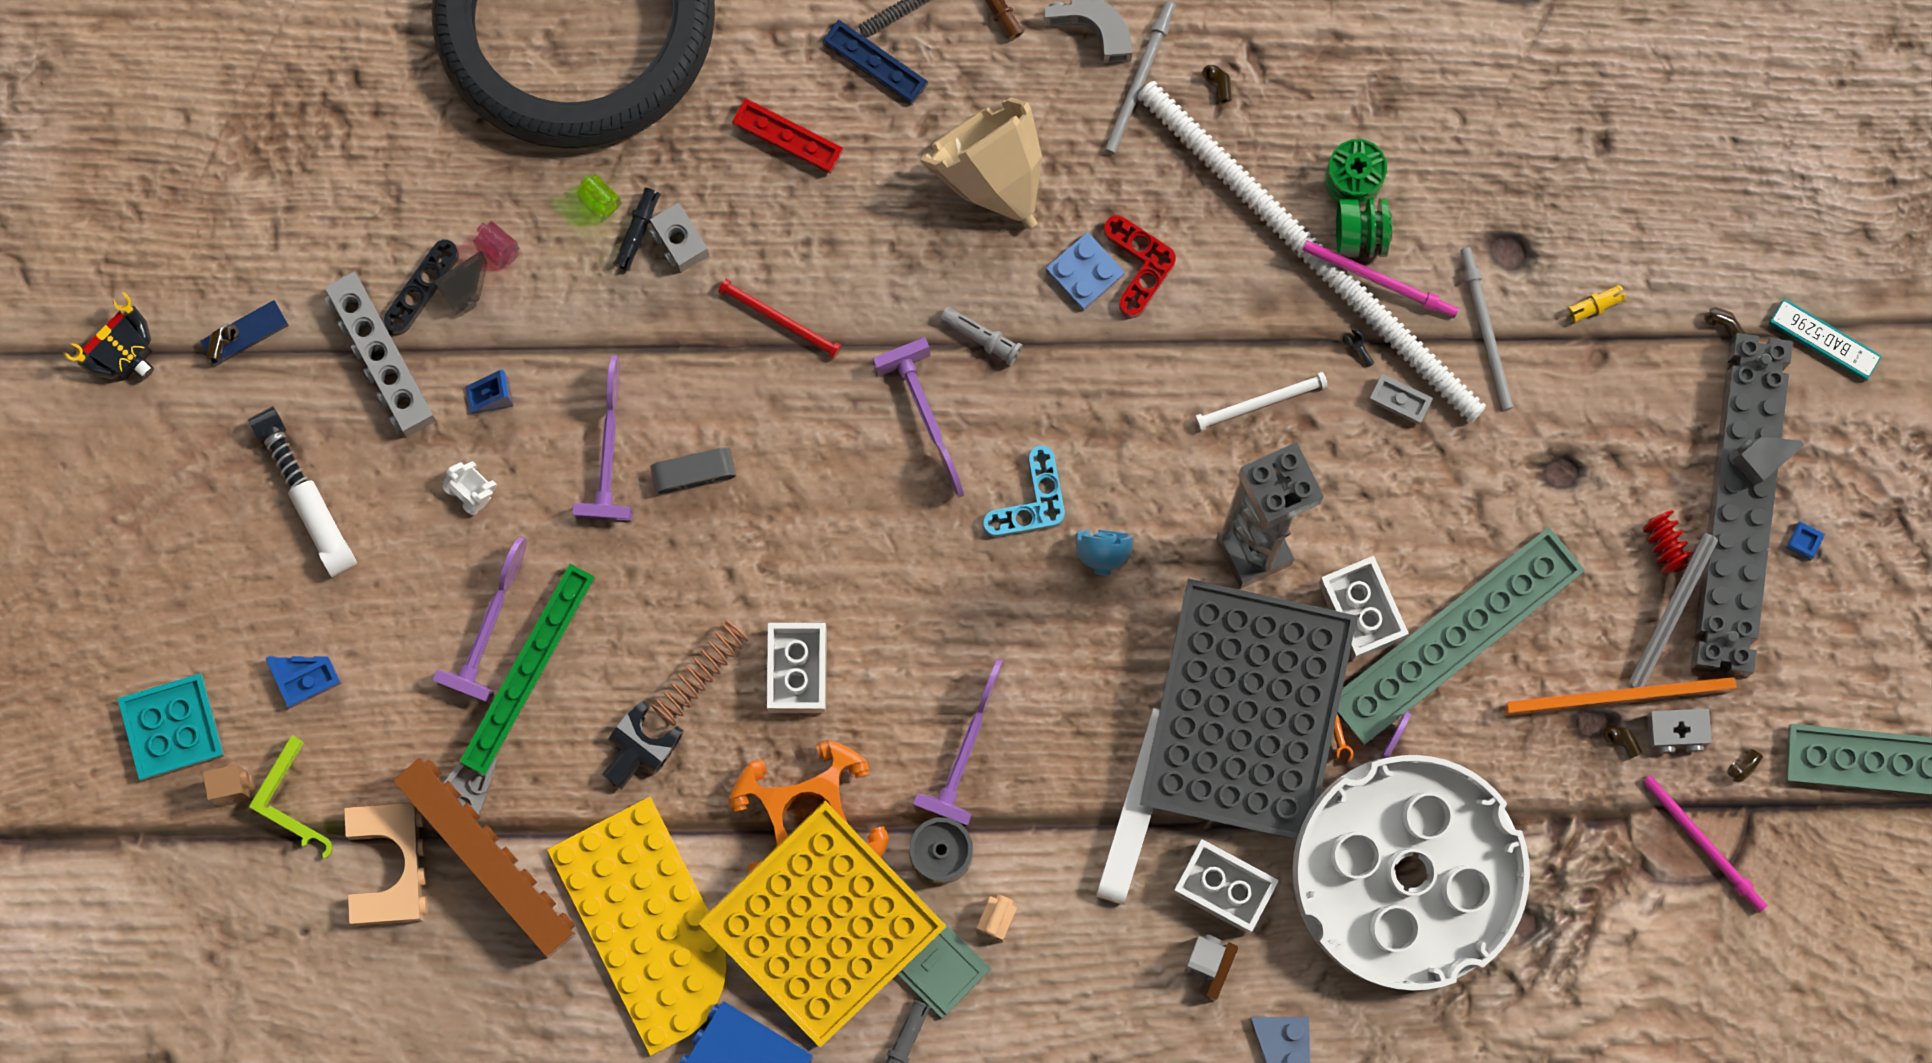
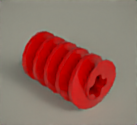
(1667, 543)

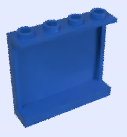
(741, 1039)

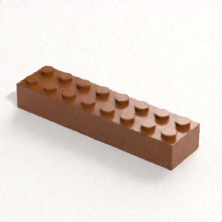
(484, 857)

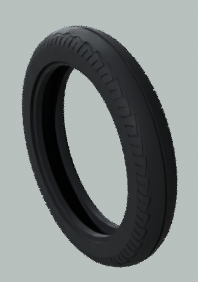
(573, 123)

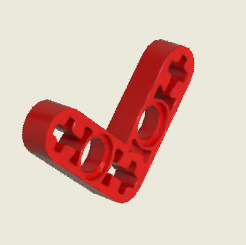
(1150, 266)

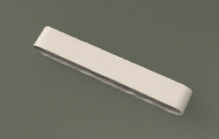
(1130, 829)

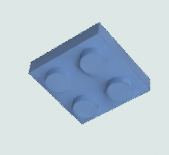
(1085, 271)

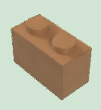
(228, 785)

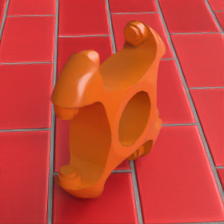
(823, 787)

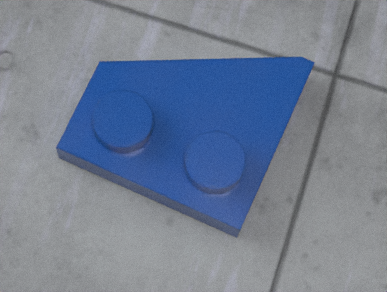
(303, 677)

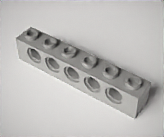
(350, 290)

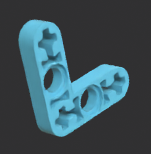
(1036, 509)

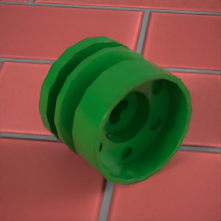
(1346, 183)
(1363, 227)

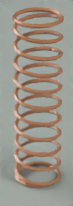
(732, 630)

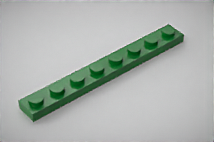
(527, 670)

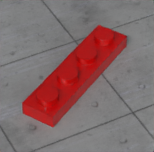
(787, 136)

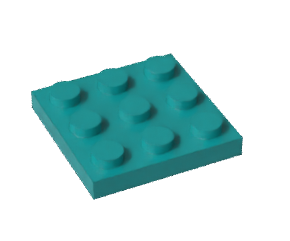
(171, 727)

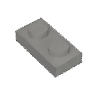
(1400, 399)

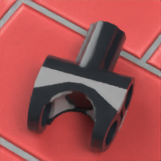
(637, 748)

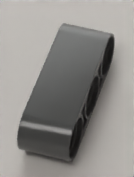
(693, 471)

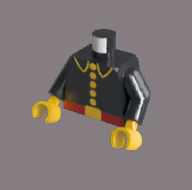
(118, 346)

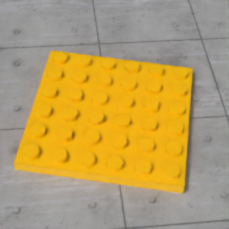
(822, 924)

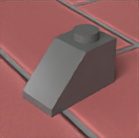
(1764, 456)

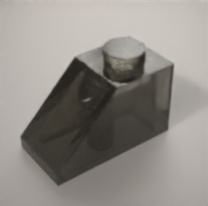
(464, 284)

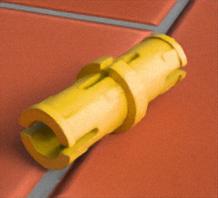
(1596, 303)

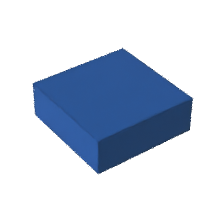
(1805, 540)

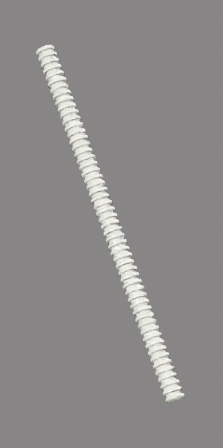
(1296, 237)

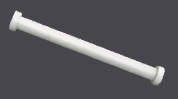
(1261, 401)

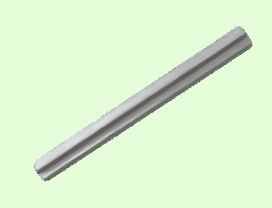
(1673, 610)

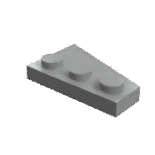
(471, 785)

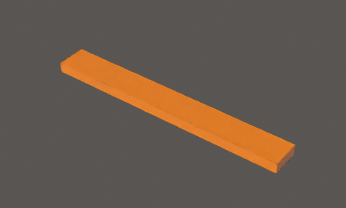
(1619, 696)

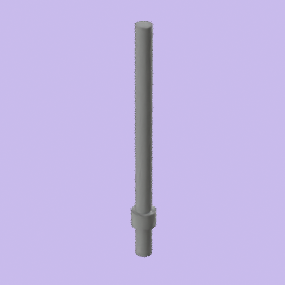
(1160, 29)
(1472, 277)

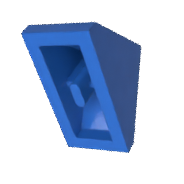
(489, 393)

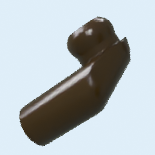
(1220, 80)
(1623, 737)
(1747, 767)

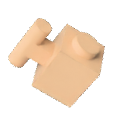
(997, 917)

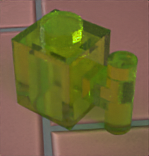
(598, 197)

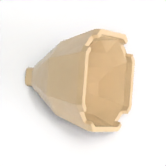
(993, 161)

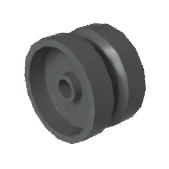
(946, 867)

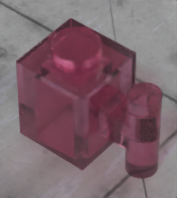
(496, 244)

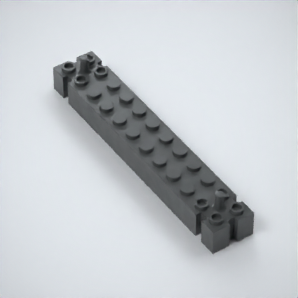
(1740, 511)

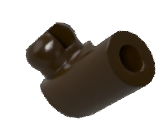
(1724, 318)
(219, 339)

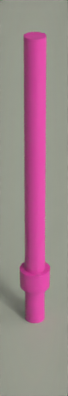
(1429, 301)
(1742, 886)

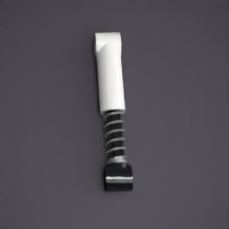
(304, 494)

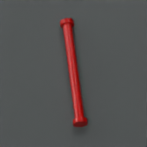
(777, 317)

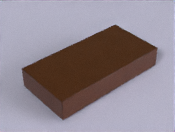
(1222, 972)

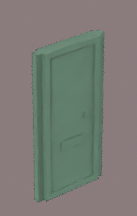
(944, 972)

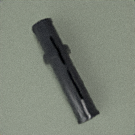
(636, 229)

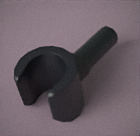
(1358, 344)

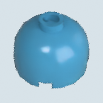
(1104, 550)

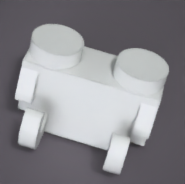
(468, 486)

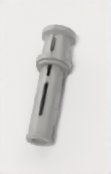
(992, 341)

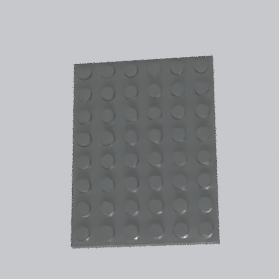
(1248, 709)

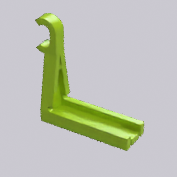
(270, 786)

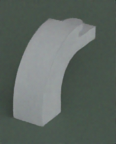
(1101, 19)

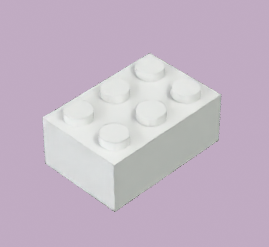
(1364, 593)
(796, 668)
(1225, 887)

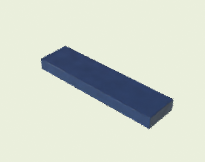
(875, 62)

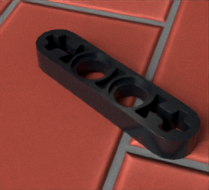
(416, 284)

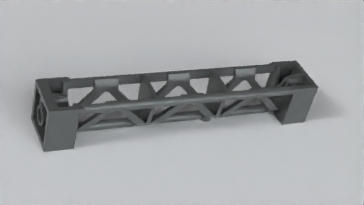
(1262, 511)

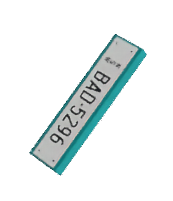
(1825, 339)

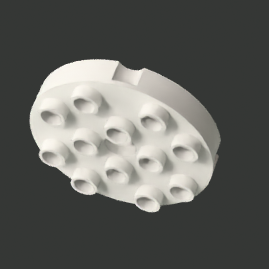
(1350, 884)

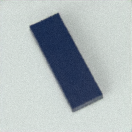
(252, 330)

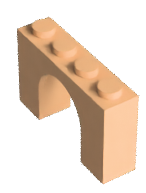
(404, 899)

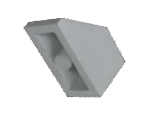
(1205, 957)

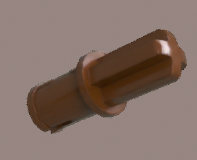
(1005, 17)

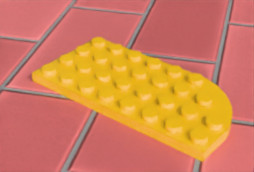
(645, 922)

